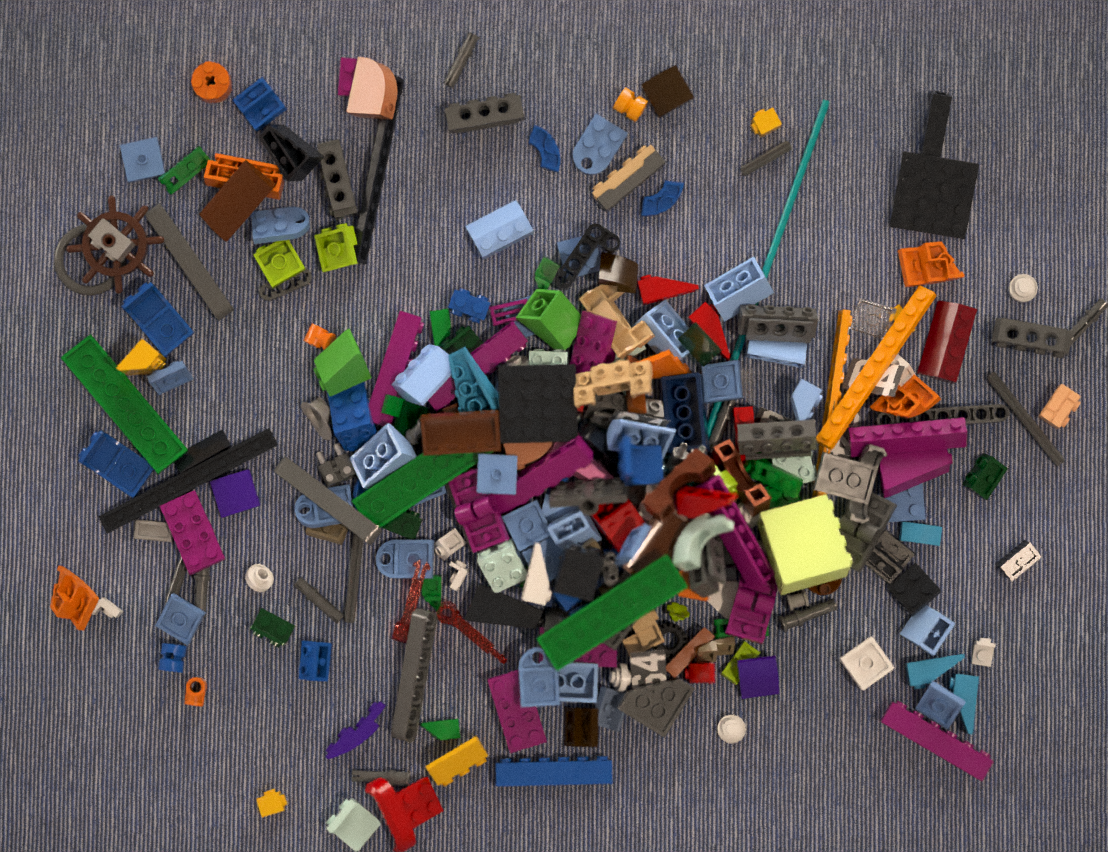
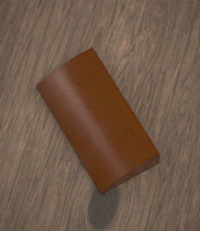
(236, 200)
(460, 432)
(658, 542)

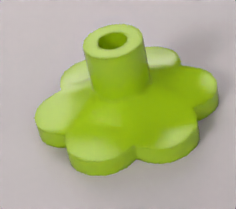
(677, 611)

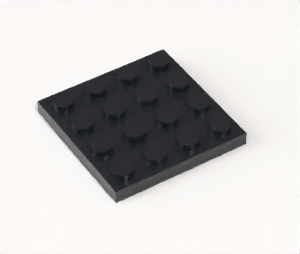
(934, 195)
(537, 403)

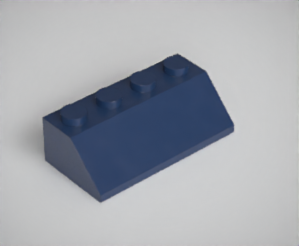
(685, 410)

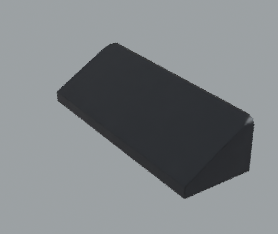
(203, 451)

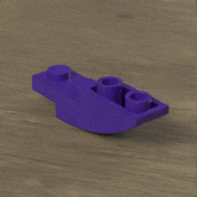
(353, 738)

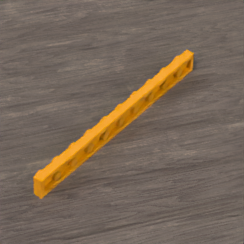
(875, 367)
(836, 375)

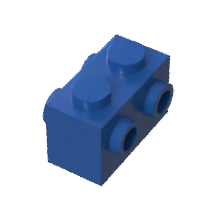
(473, 307)
(315, 661)

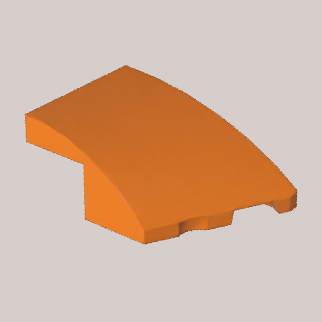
(927, 265)
(666, 364)
(909, 399)
(73, 599)

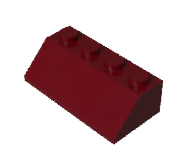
(947, 341)

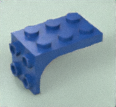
(157, 318)
(352, 417)
(116, 463)
(640, 463)

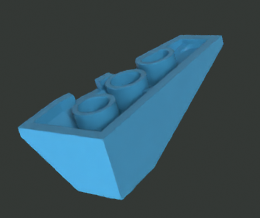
(471, 384)

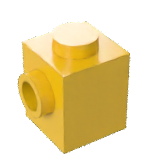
(765, 122)
(271, 803)

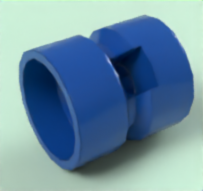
(169, 664)

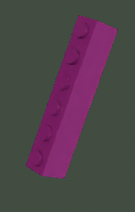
(487, 356)
(395, 362)
(910, 436)
(546, 473)
(740, 541)
(936, 741)

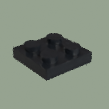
(914, 589)

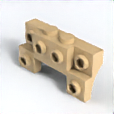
(626, 339)
(611, 379)
(646, 629)

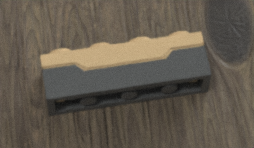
(628, 178)

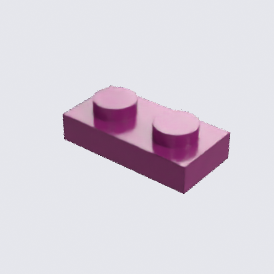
(346, 76)

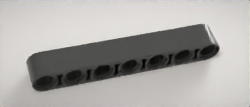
(189, 262)
(951, 412)
(328, 500)
(414, 675)

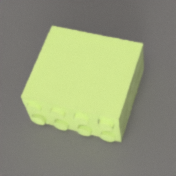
(804, 544)

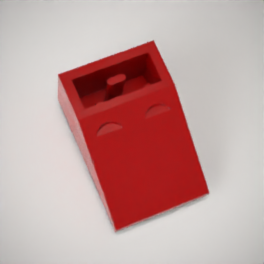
(616, 521)

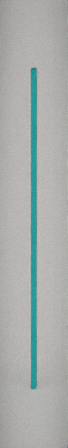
(776, 240)

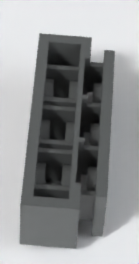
(478, 122)
(347, 207)
(772, 329)
(1043, 332)
(618, 402)
(789, 437)
(706, 578)

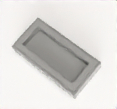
(152, 531)

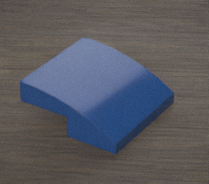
(259, 104)

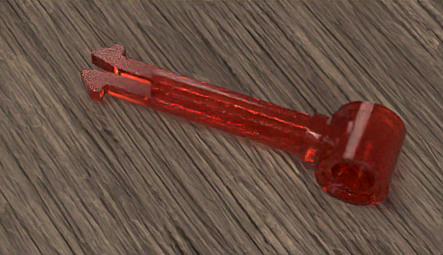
(457, 621)
(402, 627)

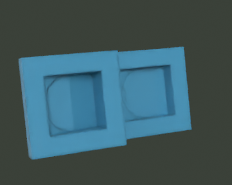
(920, 533)

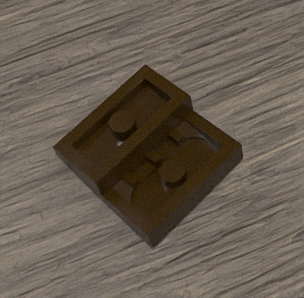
(667, 91)
(618, 272)
(581, 727)

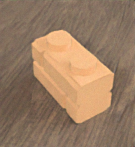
(1060, 406)

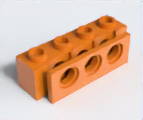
(223, 168)

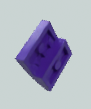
(235, 493)
(758, 677)

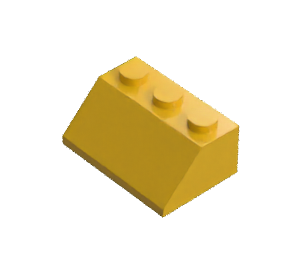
(142, 360)
(457, 761)

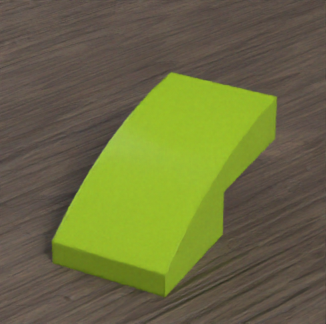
(746, 651)

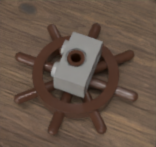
(107, 237)

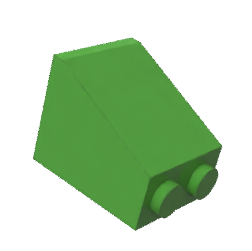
(551, 318)
(341, 365)

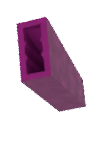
(910, 469)

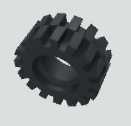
(680, 635)

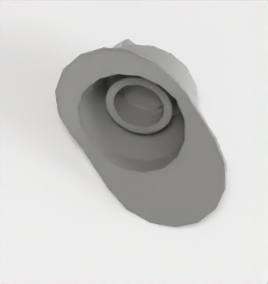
(319, 415)

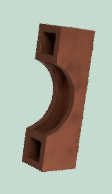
(695, 468)
(750, 493)

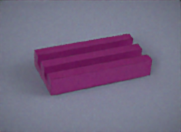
(510, 304)

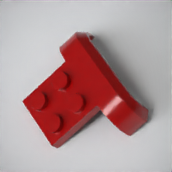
(405, 808)

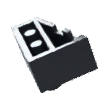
(290, 152)

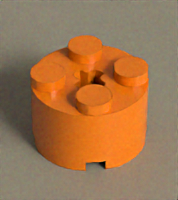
(211, 93)

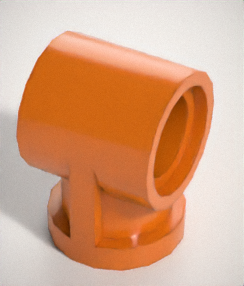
(319, 337)
(192, 697)

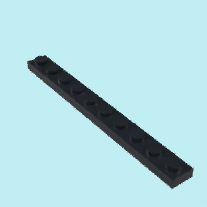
(375, 181)
(188, 480)

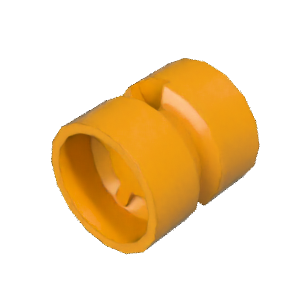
(630, 104)

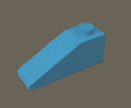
(928, 670)
(966, 688)

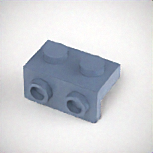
(608, 714)

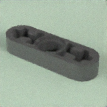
(275, 295)

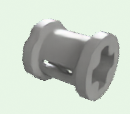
(797, 600)

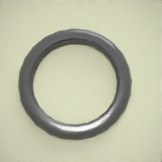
(64, 277)

